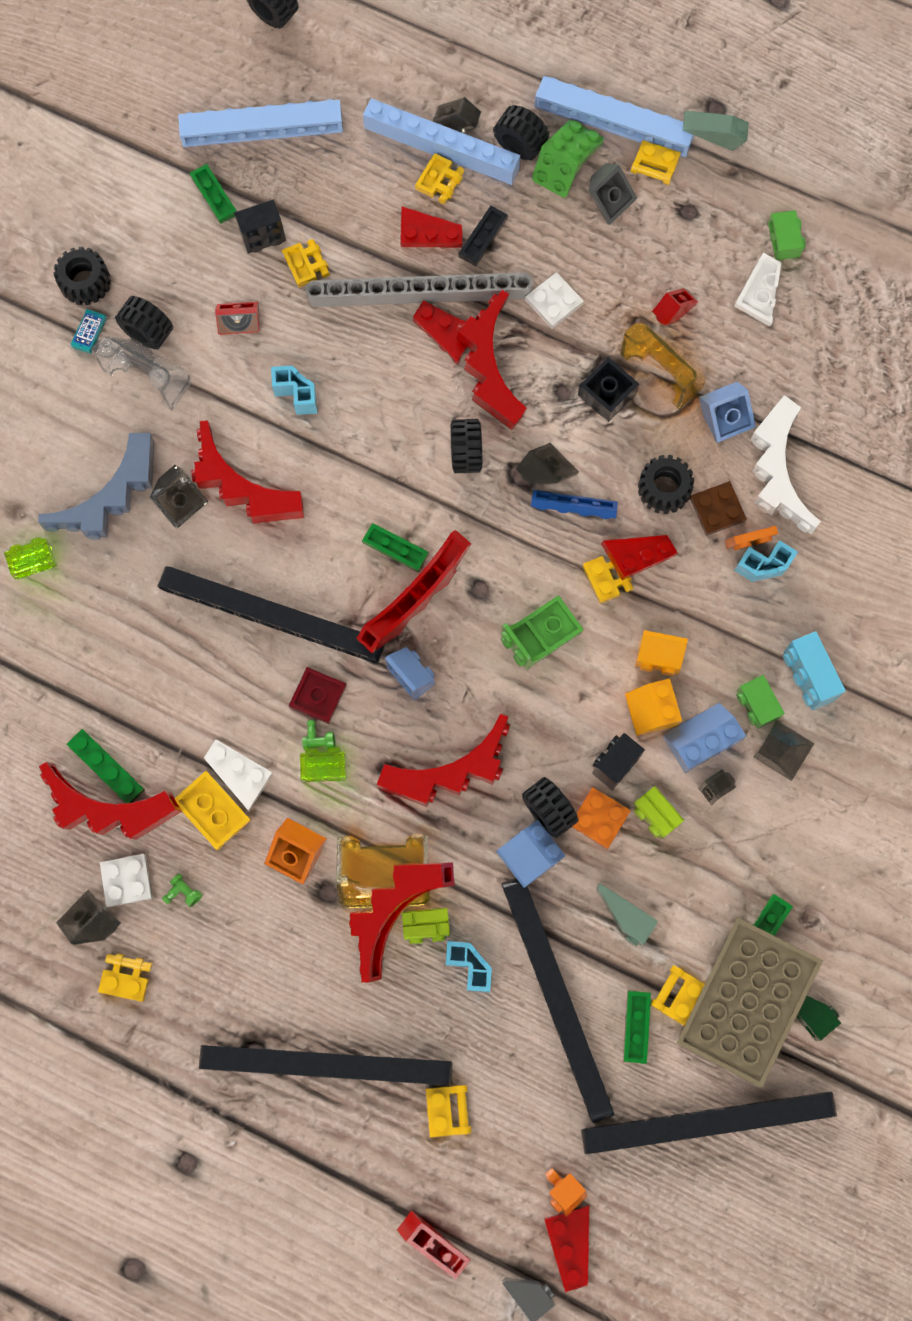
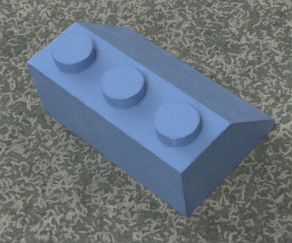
(704, 737)

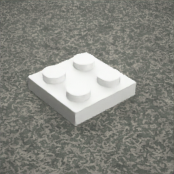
(554, 300)
(126, 880)

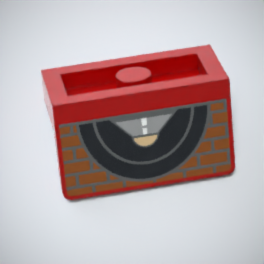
(237, 318)

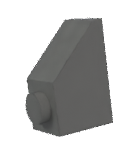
(530, 1296)

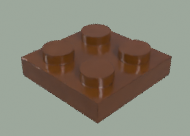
(718, 508)

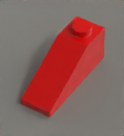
(433, 1245)

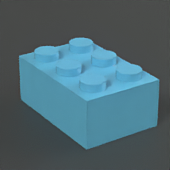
(813, 671)

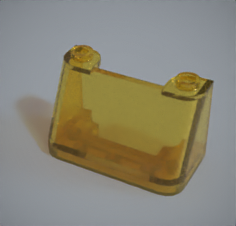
(644, 340)
(372, 867)

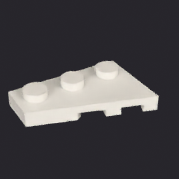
(760, 289)
(238, 772)

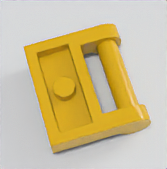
(656, 157)
(684, 1000)
(440, 1111)

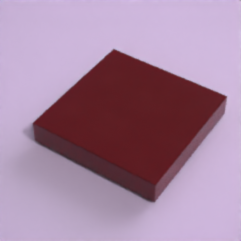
(317, 695)

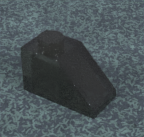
(458, 115)
(717, 786)

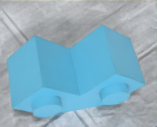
(289, 382)
(759, 567)
(465, 955)

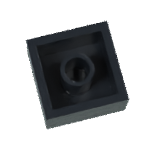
(260, 226)
(608, 389)
(618, 761)

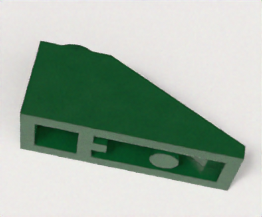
(818, 1018)

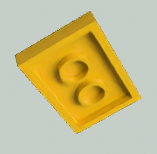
(212, 810)

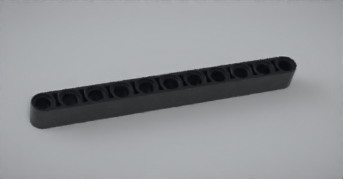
(266, 613)
(558, 1001)
(325, 1065)
(708, 1122)

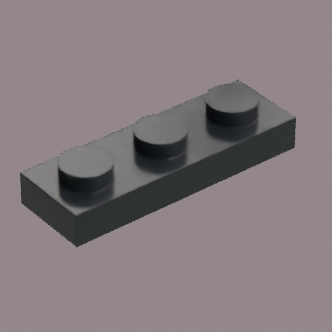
(483, 235)

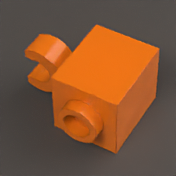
(566, 1193)

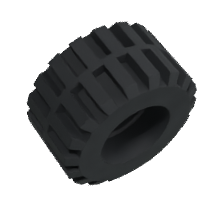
(274, 12)
(521, 132)
(76, 262)
(144, 322)
(466, 446)
(666, 468)
(550, 807)

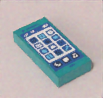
(88, 331)

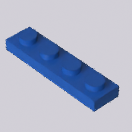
(576, 504)

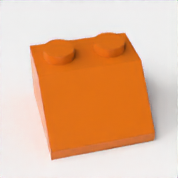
(294, 850)

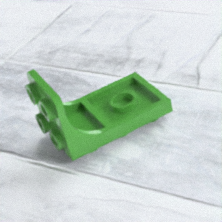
(564, 156)
(540, 633)

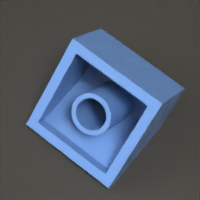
(728, 411)
(409, 672)
(531, 853)

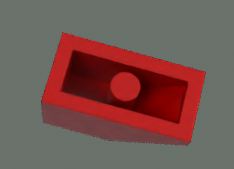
(674, 306)

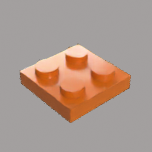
(758, 537)
(600, 818)

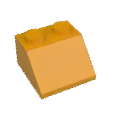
(660, 653)
(653, 707)

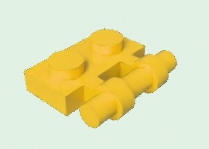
(434, 175)
(299, 264)
(602, 581)
(125, 985)

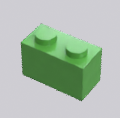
(786, 235)
(760, 702)

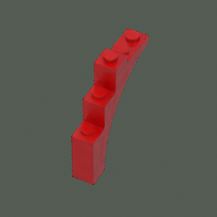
(491, 390)
(261, 503)
(417, 595)
(420, 784)
(135, 817)
(388, 903)

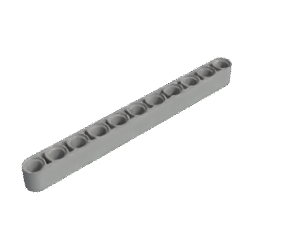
(410, 284)

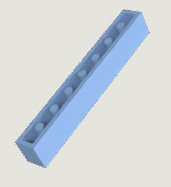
(612, 115)
(260, 123)
(441, 140)

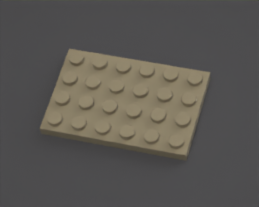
(749, 1002)

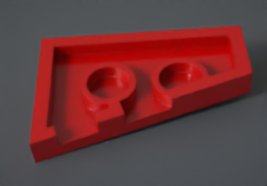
(428, 231)
(441, 328)
(638, 554)
(571, 1246)

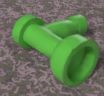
(312, 741)
(179, 885)

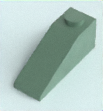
(716, 128)
(631, 920)

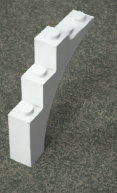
(771, 467)

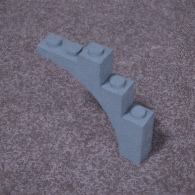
(115, 496)

